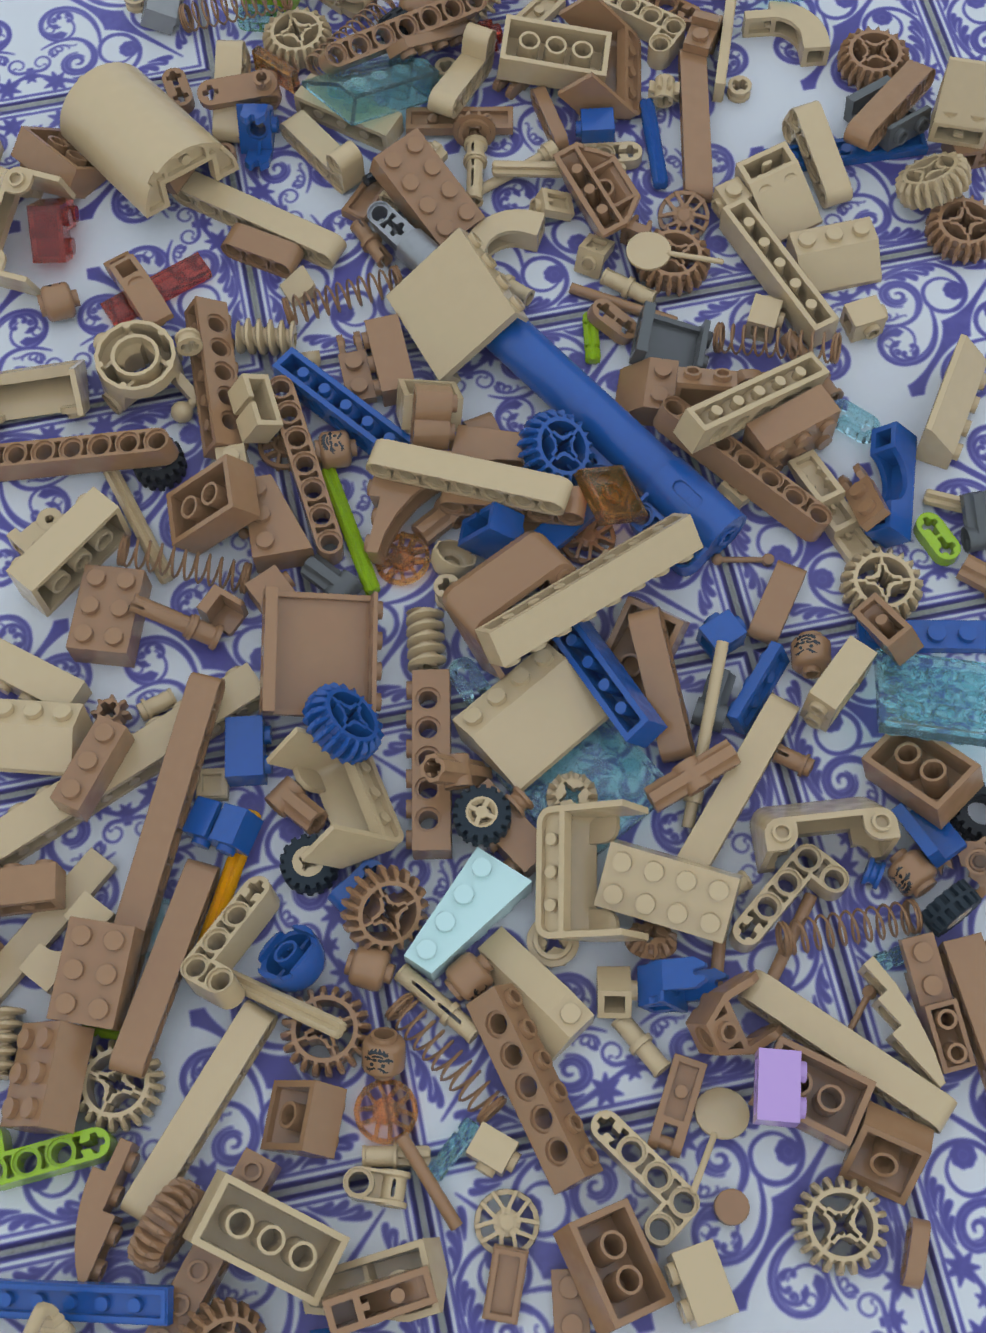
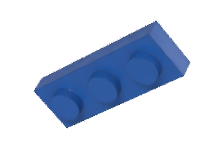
(758, 688)

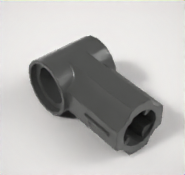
(974, 519)
(329, 578)
(722, 708)

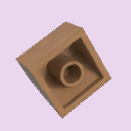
(645, 386)
(304, 1118)
(888, 1153)

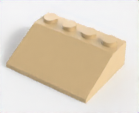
(530, 718)

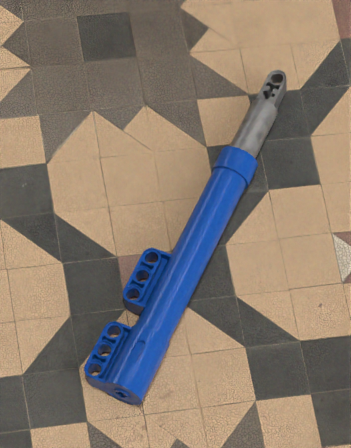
(618, 438)

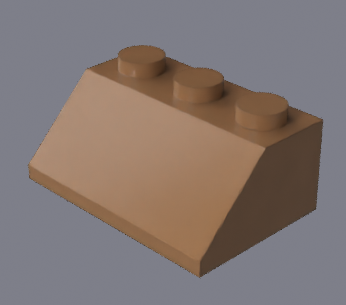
(51, 153)

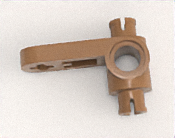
(250, 87)

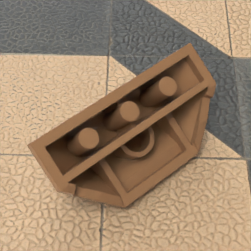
(598, 187)

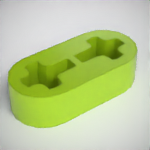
(934, 540)

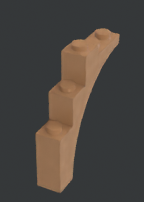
(398, 501)

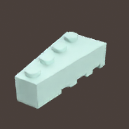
(469, 908)

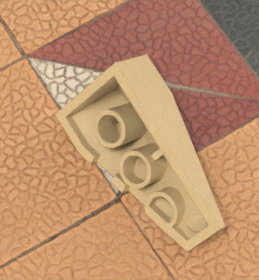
(548, 1001)

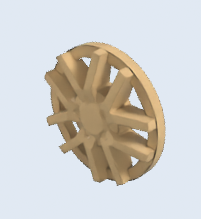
(506, 1221)

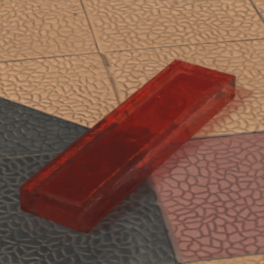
(169, 283)

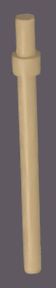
(707, 725)

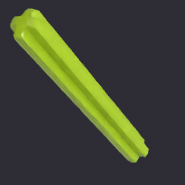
(350, 531)

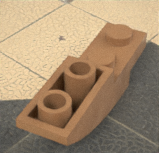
(138, 288)
(934, 1003)
(96, 1226)

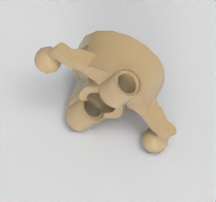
(131, 347)

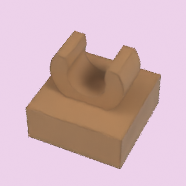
(634, 228)

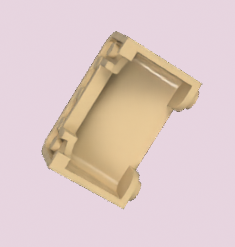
(779, 826)

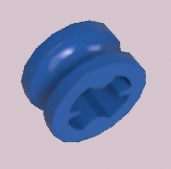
(873, 872)

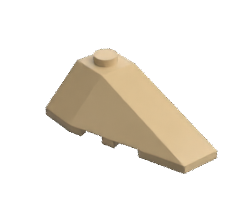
(390, 1262)

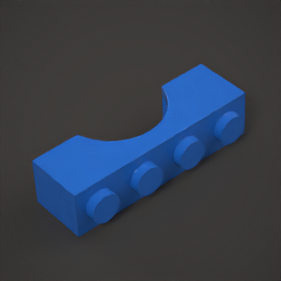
(895, 455)

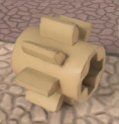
(664, 90)

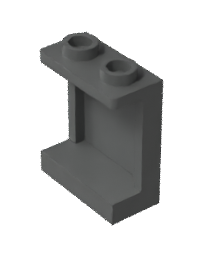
(897, 133)
(669, 339)

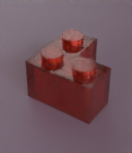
(50, 229)

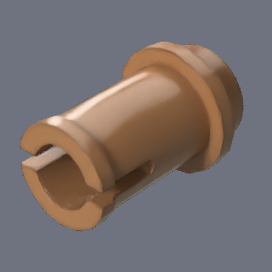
(794, 760)

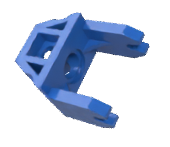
(254, 140)
(674, 983)

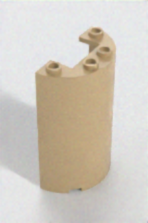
(137, 135)

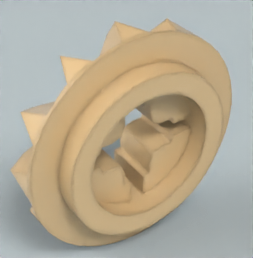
(557, 789)
(554, 957)

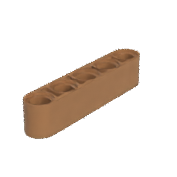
(889, 105)
(465, 506)
(661, 683)

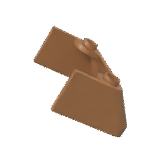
(623, 76)
(501, 584)

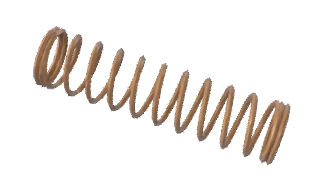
(374, 2)
(183, 20)
(293, 317)
(719, 331)
(124, 549)
(791, 943)
(398, 1011)

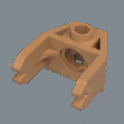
(716, 1013)

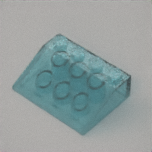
(375, 88)

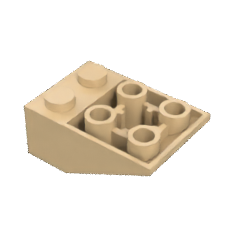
(960, 105)
(779, 190)

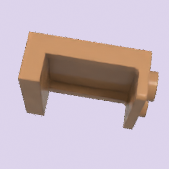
(699, 384)

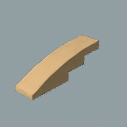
(818, 481)
(908, 1036)

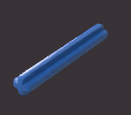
(653, 144)

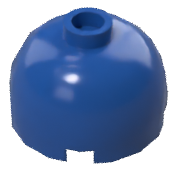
(292, 959)

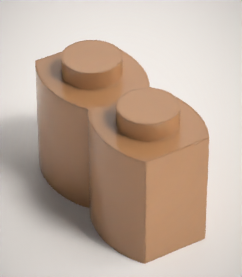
(432, 416)

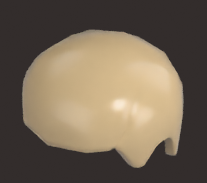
(451, 559)

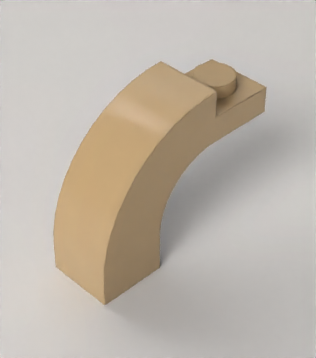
(794, 25)
(511, 230)

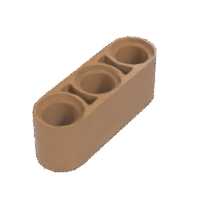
(262, 250)
(776, 602)

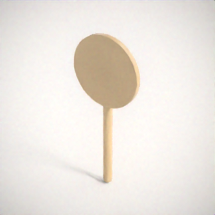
(652, 251)
(722, 1116)

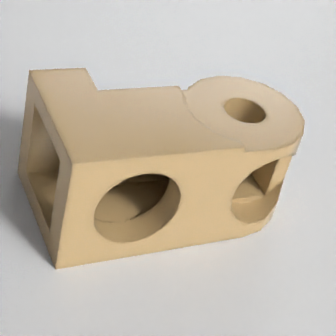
(23, 540)

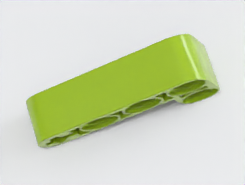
(47, 1156)

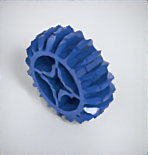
(557, 435)
(342, 723)

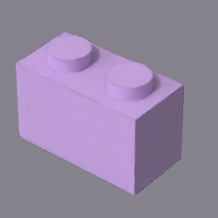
(778, 1087)

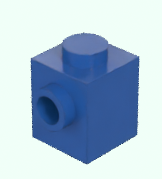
(595, 125)
(724, 628)

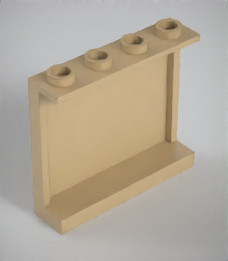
(455, 304)

